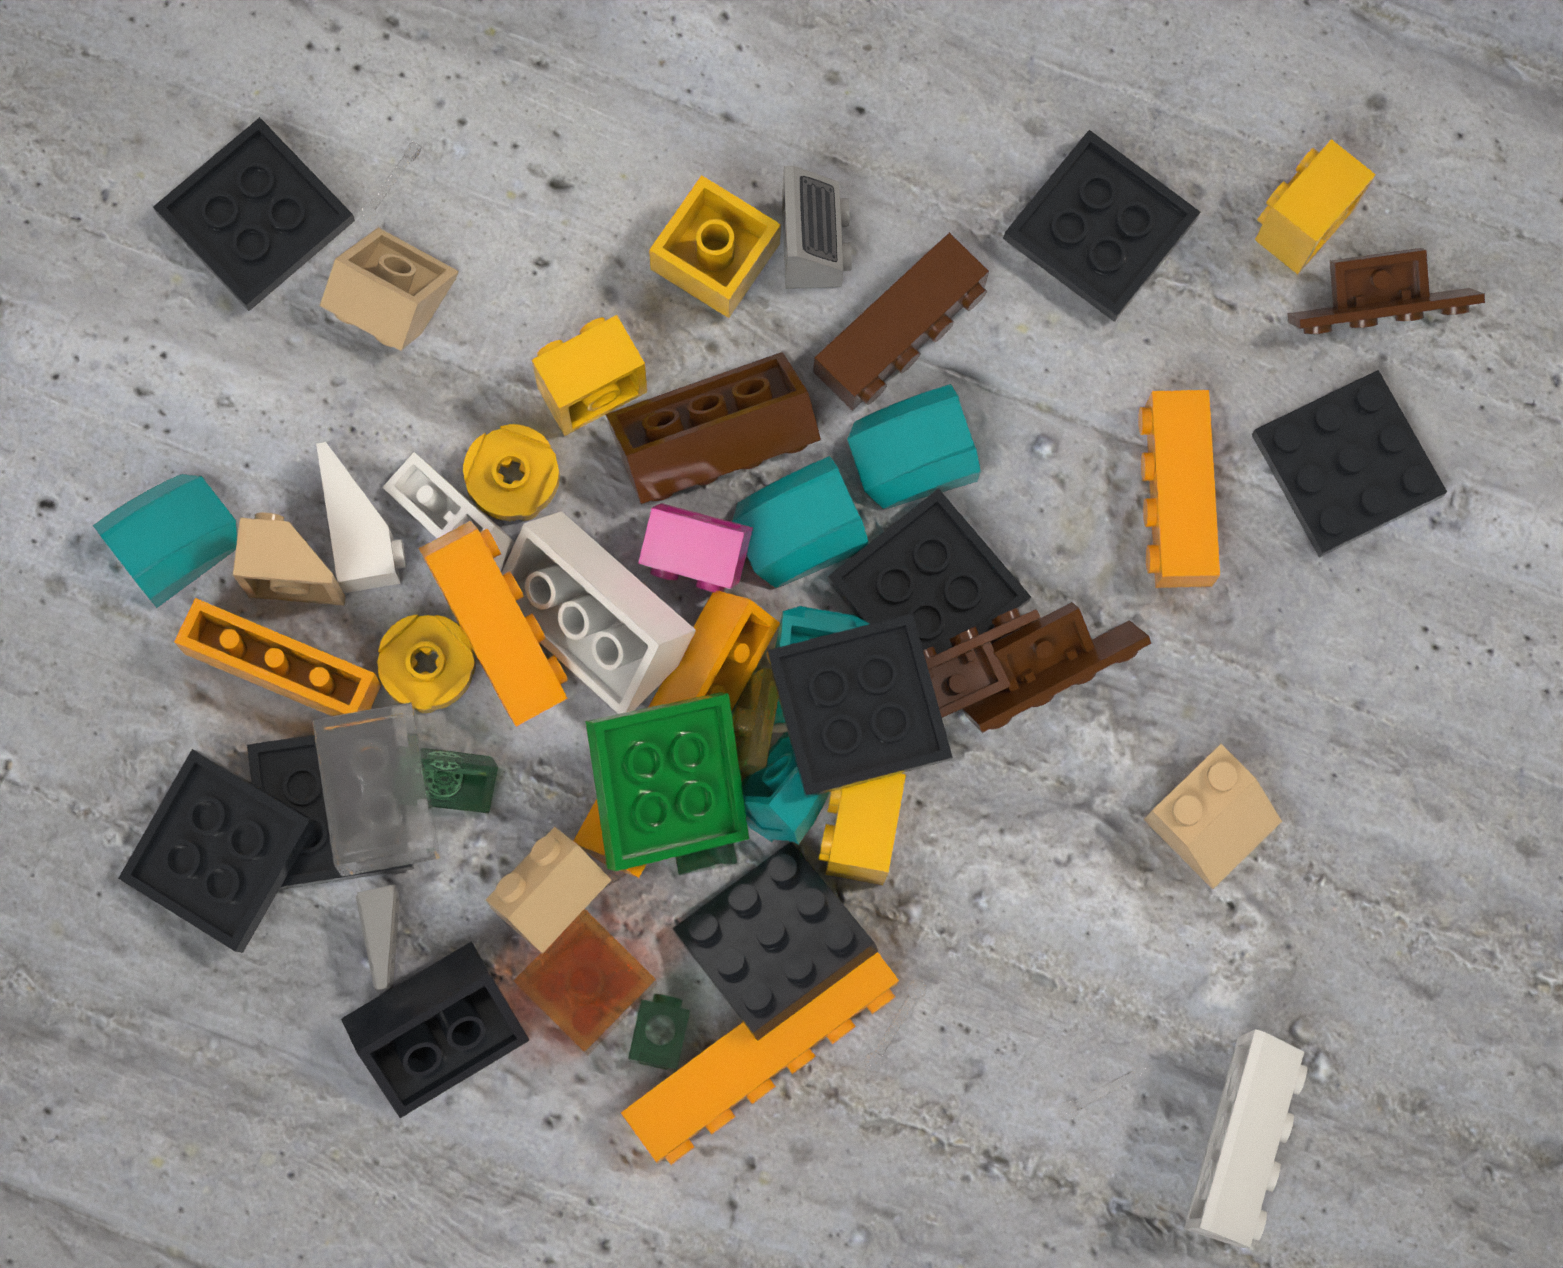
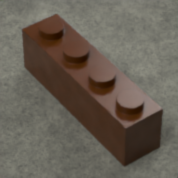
(901, 322)

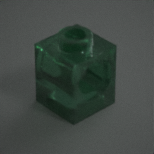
(653, 1055)

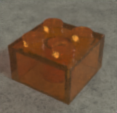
(585, 982)

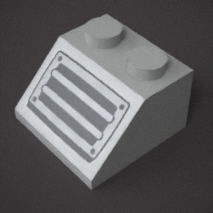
(813, 230)

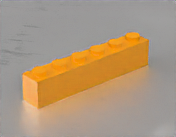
(719, 658)
(742, 1067)

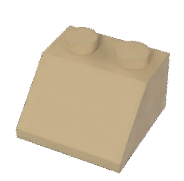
(387, 288)
(280, 565)
(1215, 816)
(548, 889)

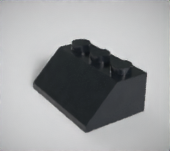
(434, 1030)

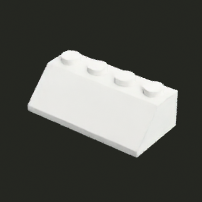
(596, 612)
(1246, 1140)

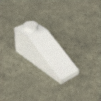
(440, 504)
(360, 538)

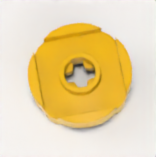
(500, 448)
(425, 635)

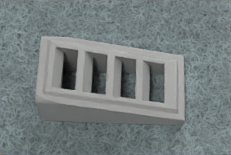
(379, 923)

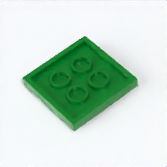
(667, 780)

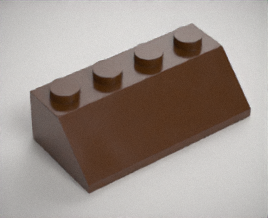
(714, 427)

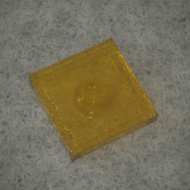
(754, 722)

